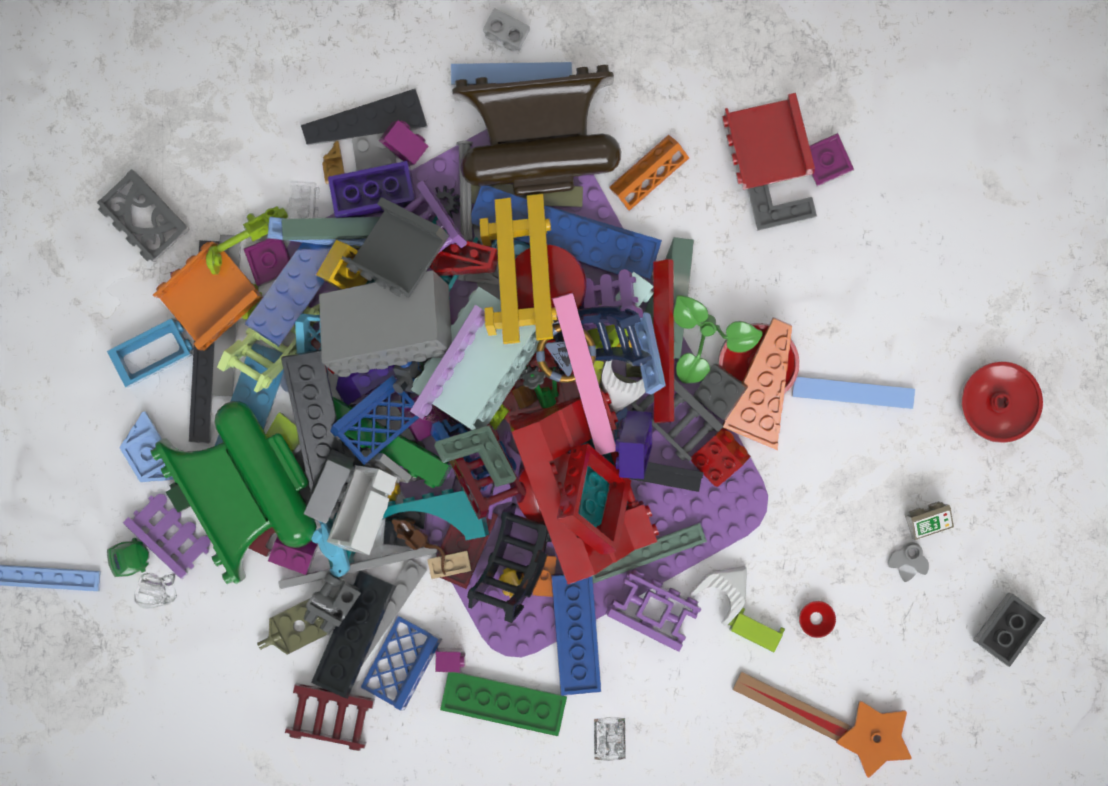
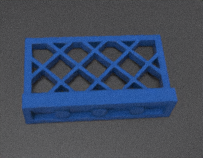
(362, 411)
(416, 672)

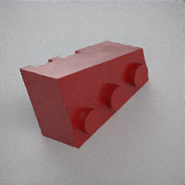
(469, 259)

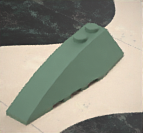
(681, 254)

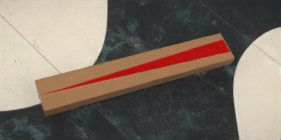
(790, 706)

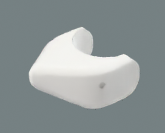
(620, 393)
(732, 582)

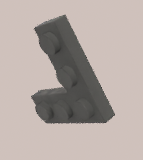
(770, 216)

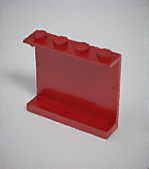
(769, 143)

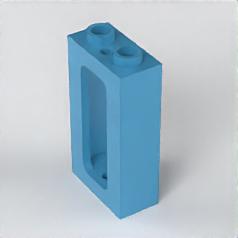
(119, 352)

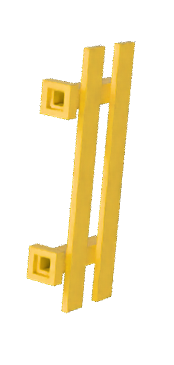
(504, 231)

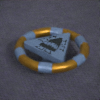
(560, 354)

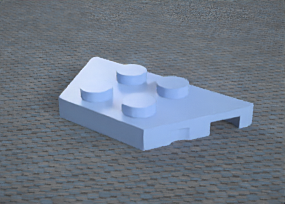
(137, 450)

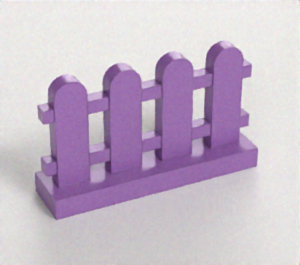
(607, 289)
(156, 532)

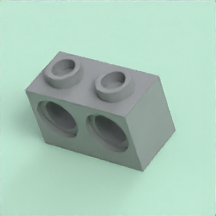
(509, 25)

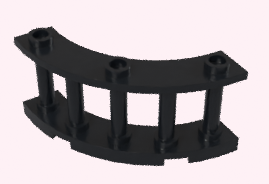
(531, 572)

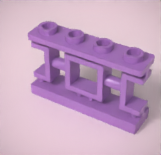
(646, 625)

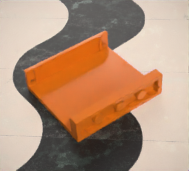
(205, 301)

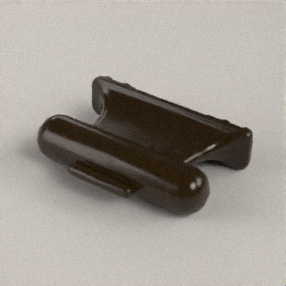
(537, 132)

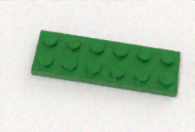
(503, 703)

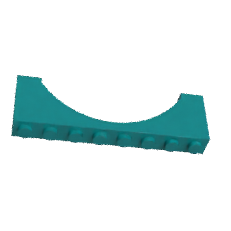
(449, 506)

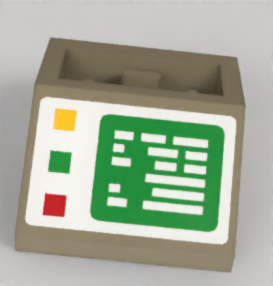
(929, 521)

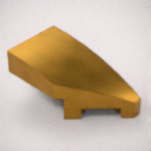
(333, 162)

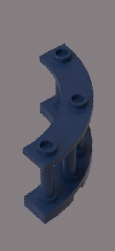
(622, 320)

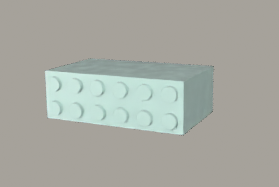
(485, 371)

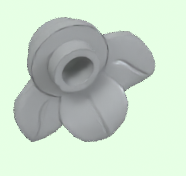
(908, 564)

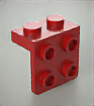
(720, 457)

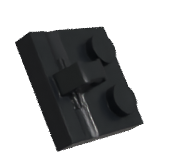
(390, 534)

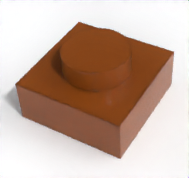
(524, 396)

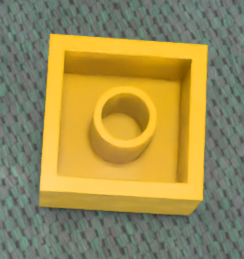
(334, 268)

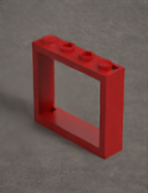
(609, 536)

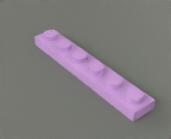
(445, 368)

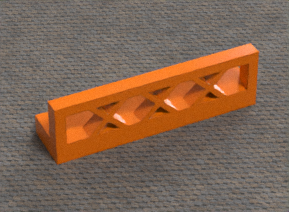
(647, 169)

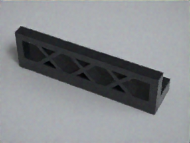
(672, 476)

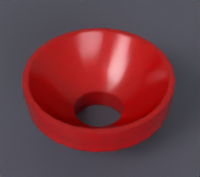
(825, 626)

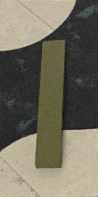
(559, 199)

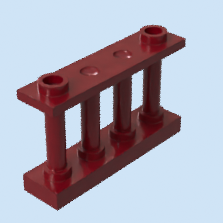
(472, 486)
(323, 696)

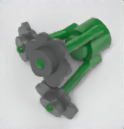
(533, 379)

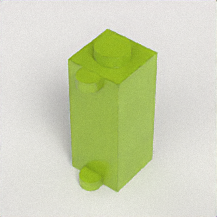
(756, 631)

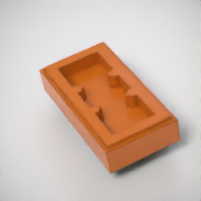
(544, 584)

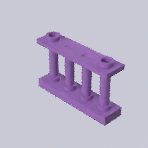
(437, 209)

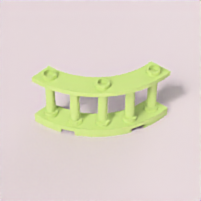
(244, 348)

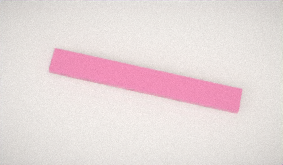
(584, 373)

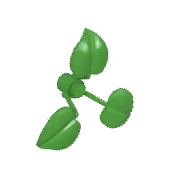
(690, 312)

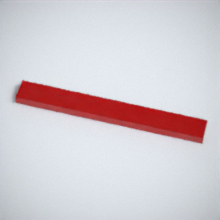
(664, 333)

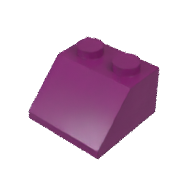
(293, 558)

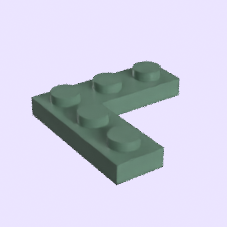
(483, 442)

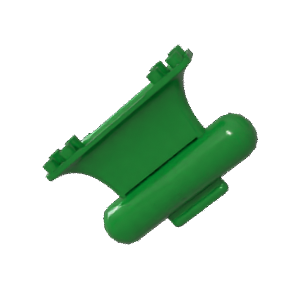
(241, 487)

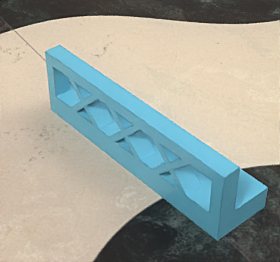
(304, 332)

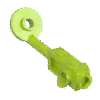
(254, 228)

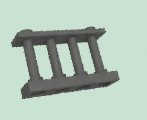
(695, 410)

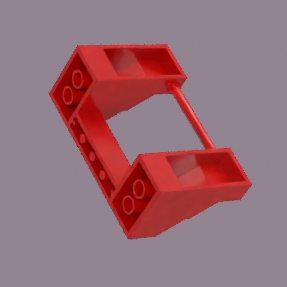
(542, 439)

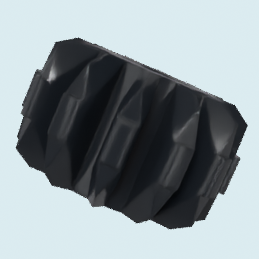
(451, 199)

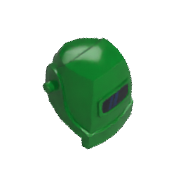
(128, 558)

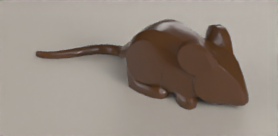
(415, 536)

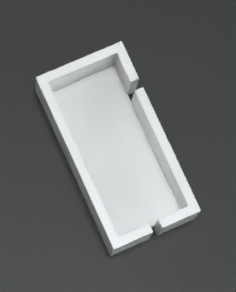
(362, 510)

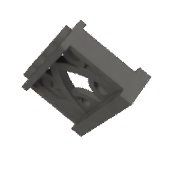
(140, 188)

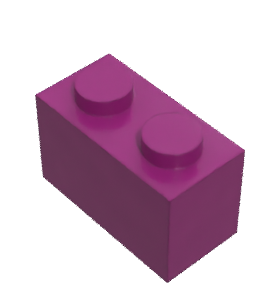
(404, 142)
(449, 660)

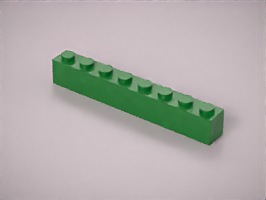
(401, 450)

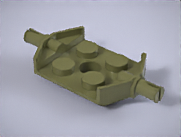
(283, 634)

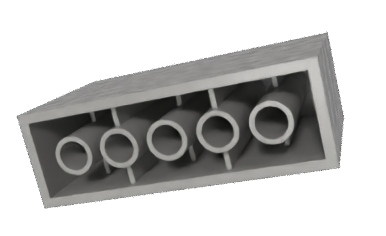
(377, 329)

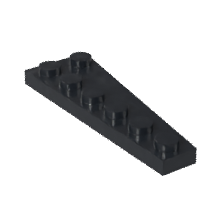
(367, 119)

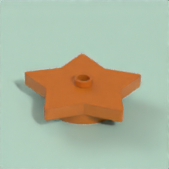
(871, 723)

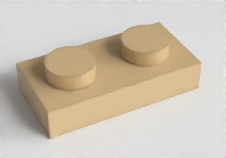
(453, 564)

